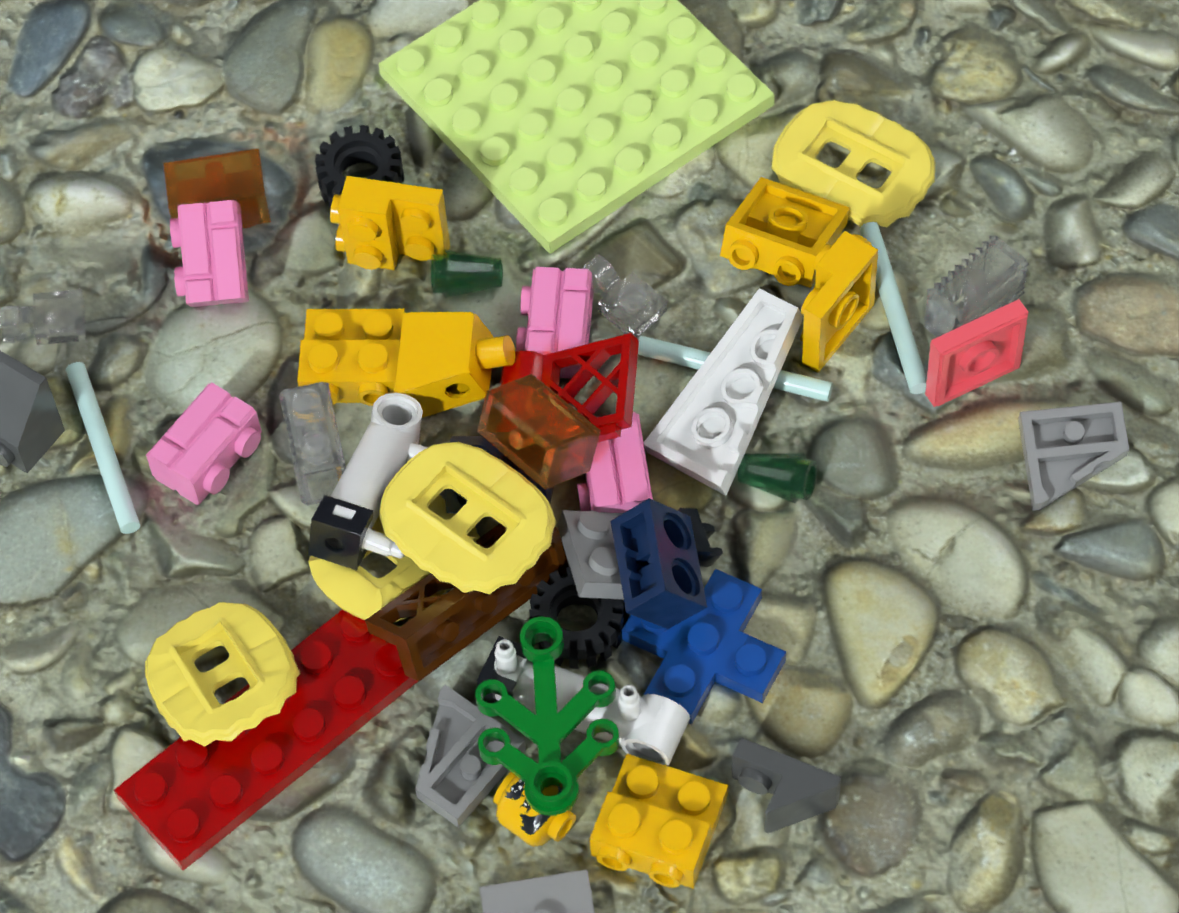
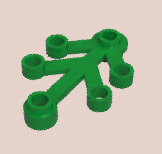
(548, 726)

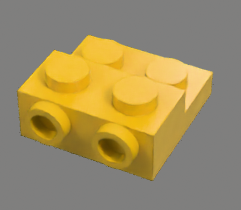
(387, 221)
(782, 231)
(840, 297)
(351, 352)
(658, 822)

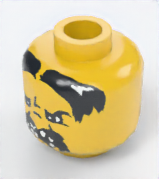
(523, 821)

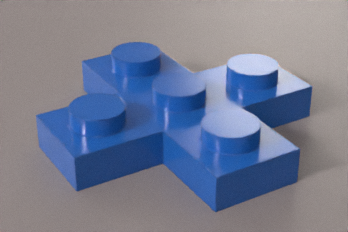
(710, 648)

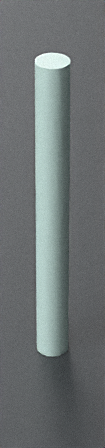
(896, 312)
(694, 358)
(103, 448)

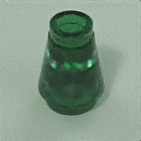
(464, 273)
(779, 474)

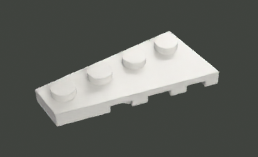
(722, 403)

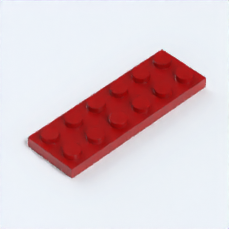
(201, 794)

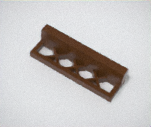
(456, 619)

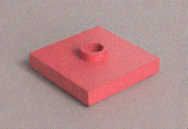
(976, 353)

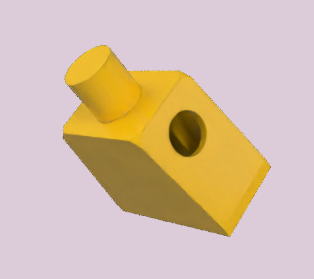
(448, 359)

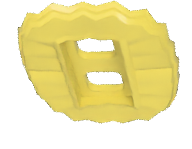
(869, 140)
(490, 491)
(363, 593)
(187, 695)

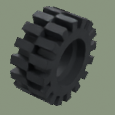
(356, 149)
(584, 643)

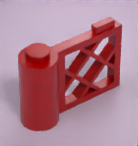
(591, 358)

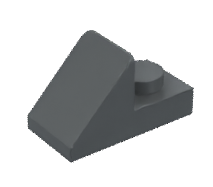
(797, 787)

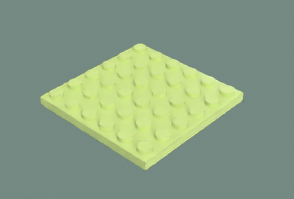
(574, 101)

